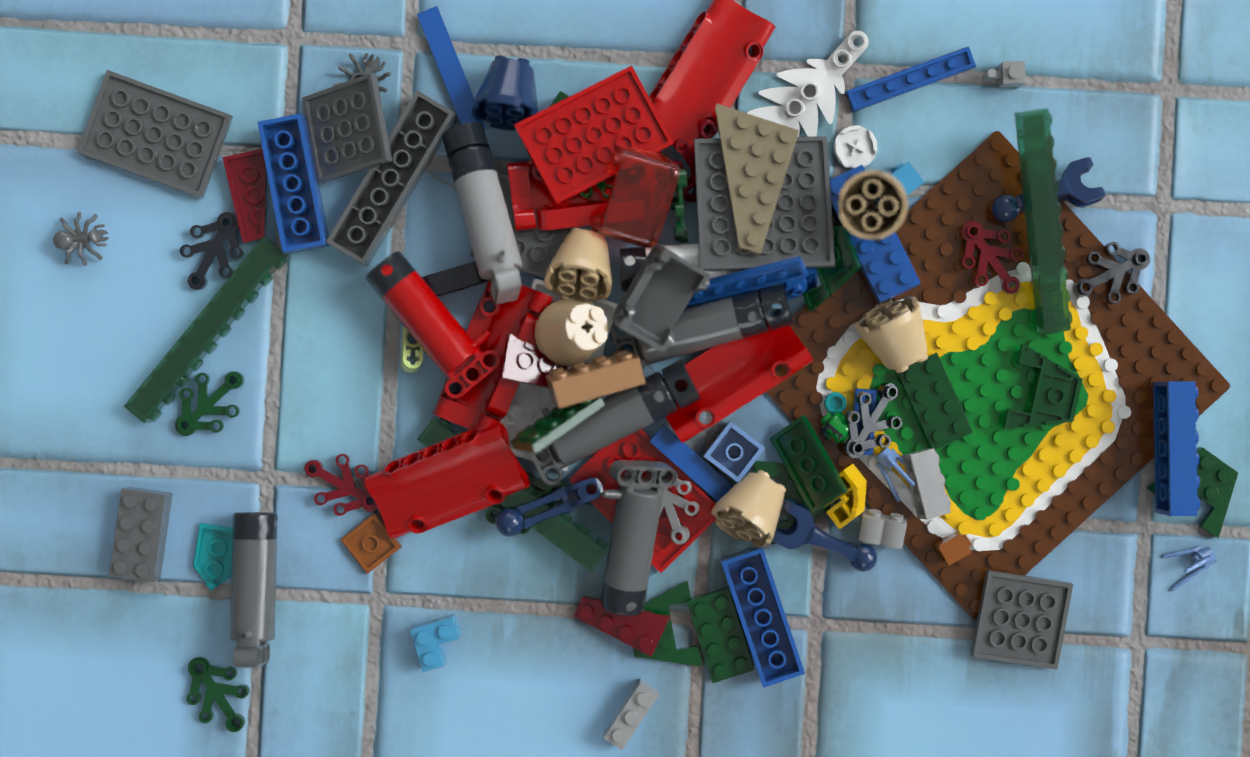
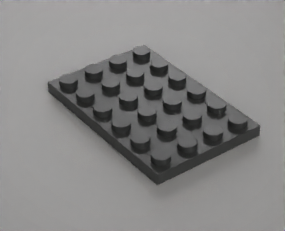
(155, 134)

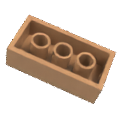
(594, 378)

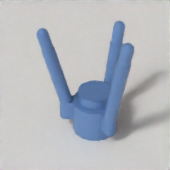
(887, 459)
(1201, 559)

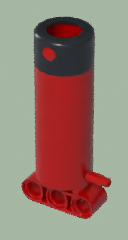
(430, 322)

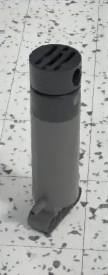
(716, 324)
(619, 417)

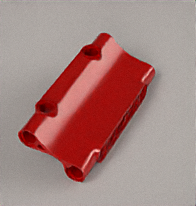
(709, 68)
(536, 208)
(736, 375)
(492, 396)
(446, 481)

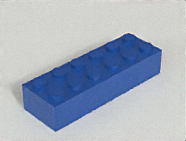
(293, 184)
(882, 260)
(1176, 448)
(762, 616)

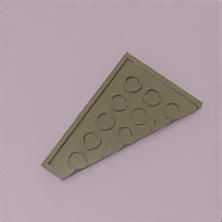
(755, 165)

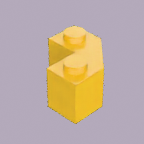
(852, 502)

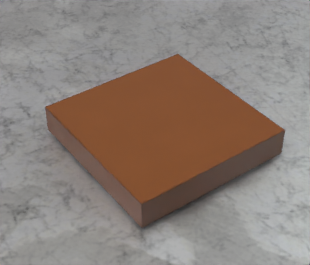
(370, 543)

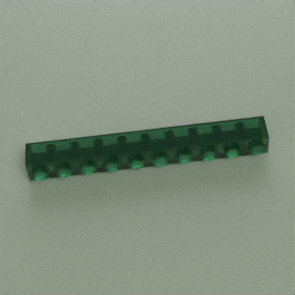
(1043, 220)
(206, 330)
(559, 530)

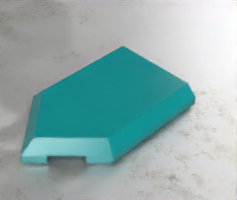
(213, 554)

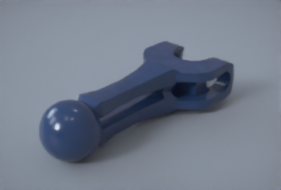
(1071, 189)
(510, 520)
(804, 531)

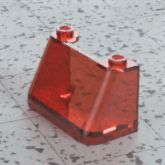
(638, 197)

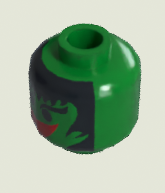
(835, 427)

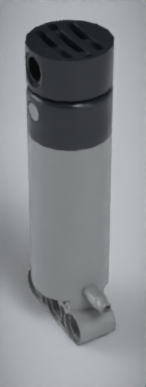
(484, 209)

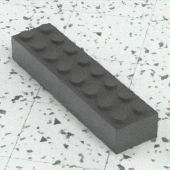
(392, 183)

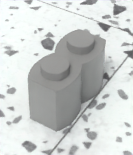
(883, 529)

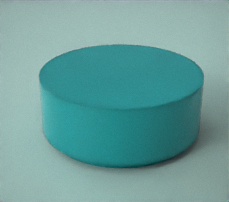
(835, 402)

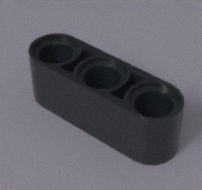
(454, 279)

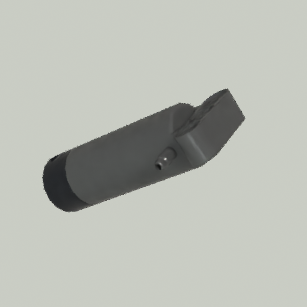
(633, 533)
(253, 587)

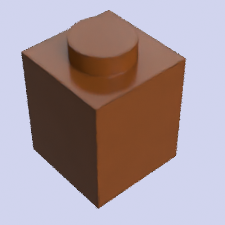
(953, 548)

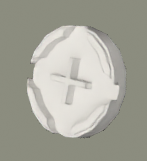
(855, 147)

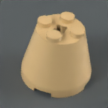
(859, 207)
(581, 268)
(560, 331)
(895, 333)
(751, 509)

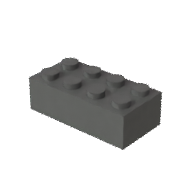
(140, 534)

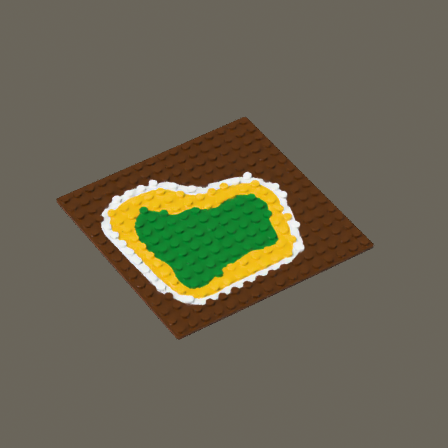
(1016, 486)

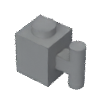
(1008, 74)

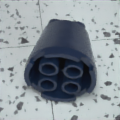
(506, 93)

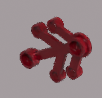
(688, 157)
(989, 254)
(346, 486)

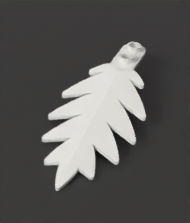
(813, 88)

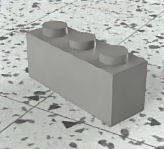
(929, 489)
(631, 714)

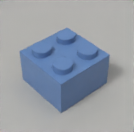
(733, 451)

